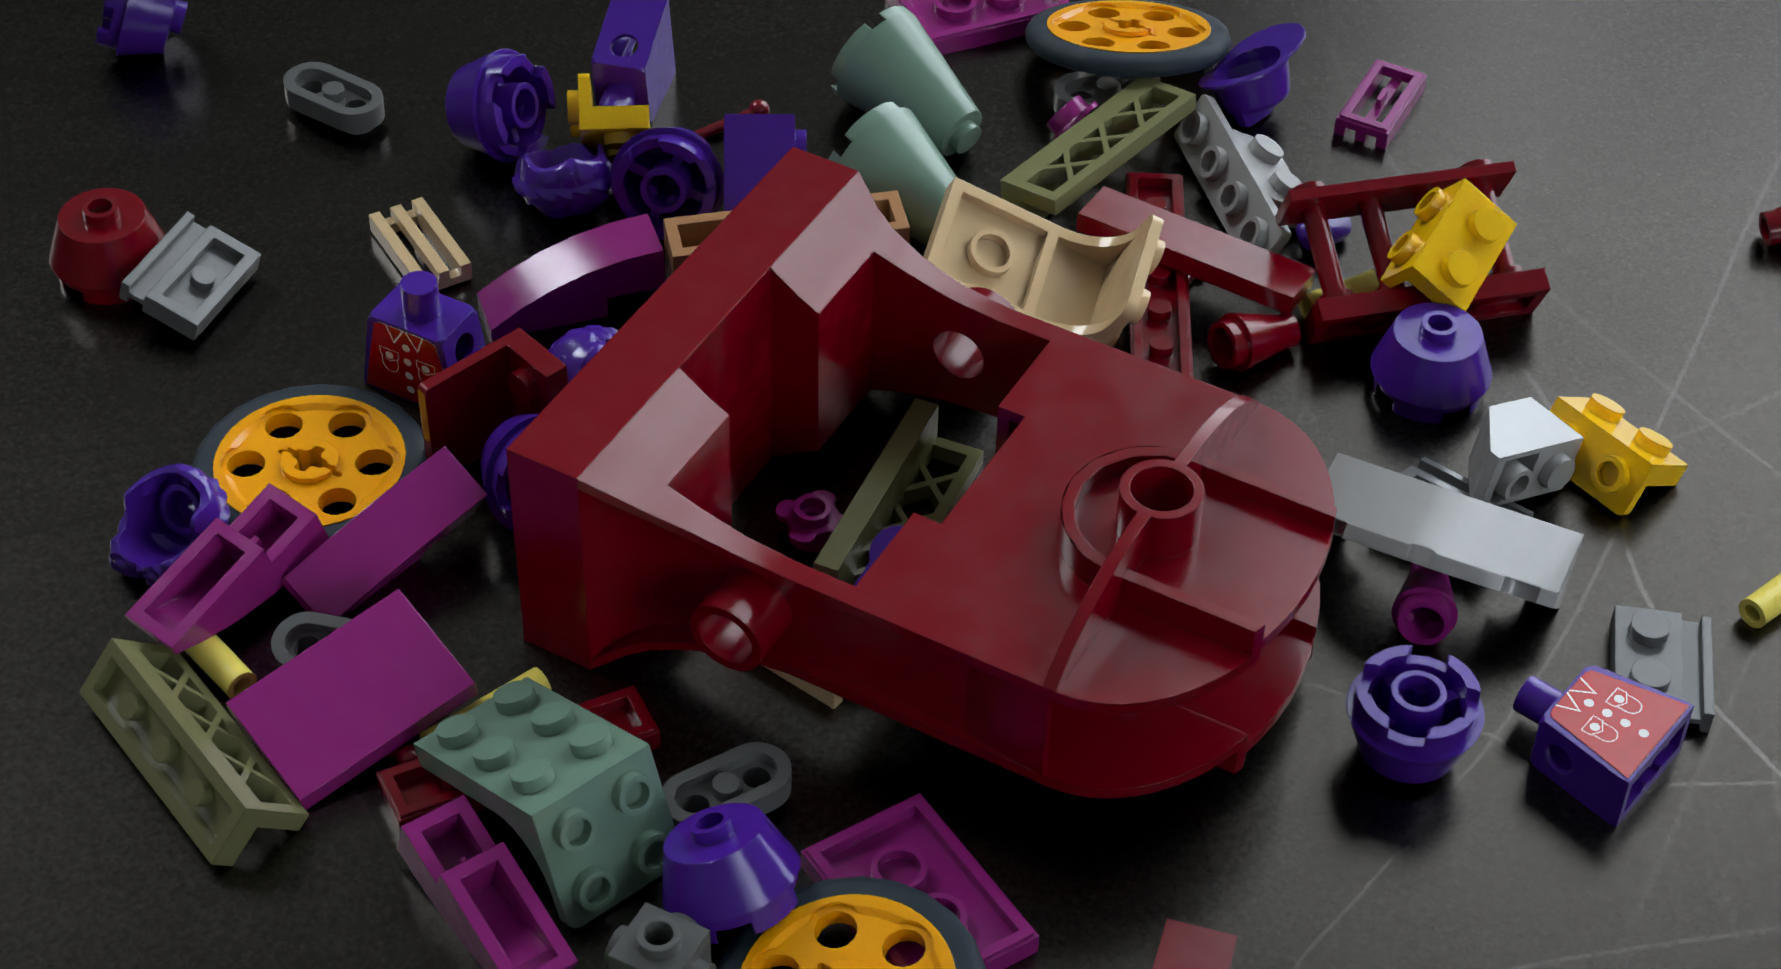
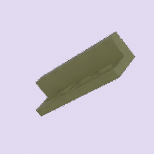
(1096, 146)
(895, 484)
(188, 748)

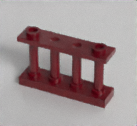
(1347, 315)

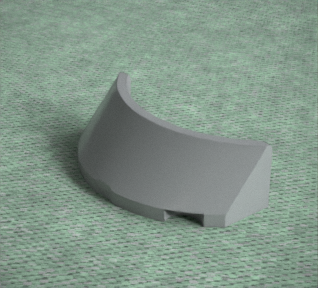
(1452, 532)

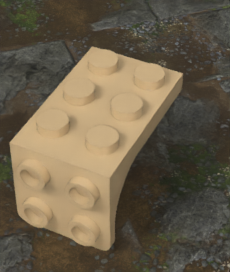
(1042, 268)

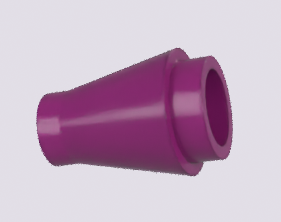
(1425, 606)

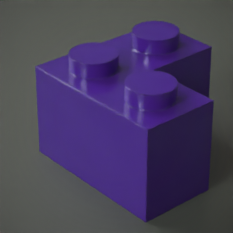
(753, 148)

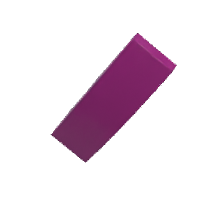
(575, 278)
(386, 536)
(228, 571)
(481, 891)

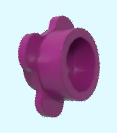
(1069, 115)
(809, 519)

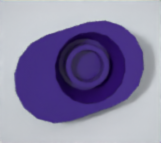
(1255, 73)

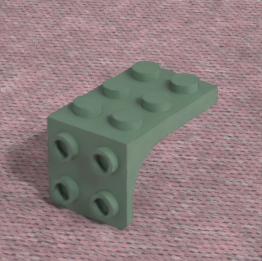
(566, 785)

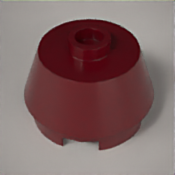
(101, 242)

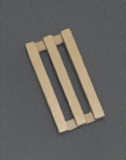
(407, 222)

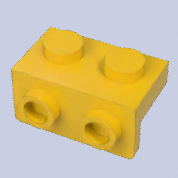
(603, 124)
(1450, 244)
(1614, 455)

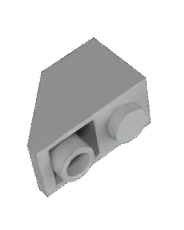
(1521, 453)

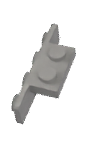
(1238, 174)

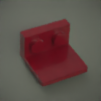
(484, 390)

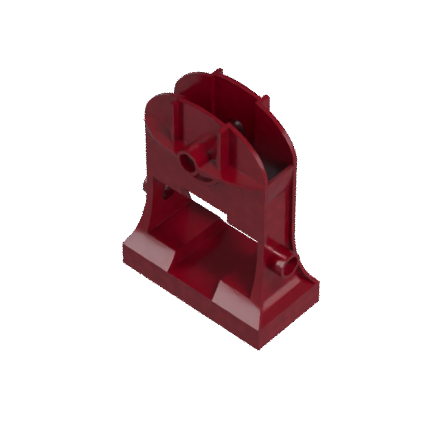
(1088, 614)

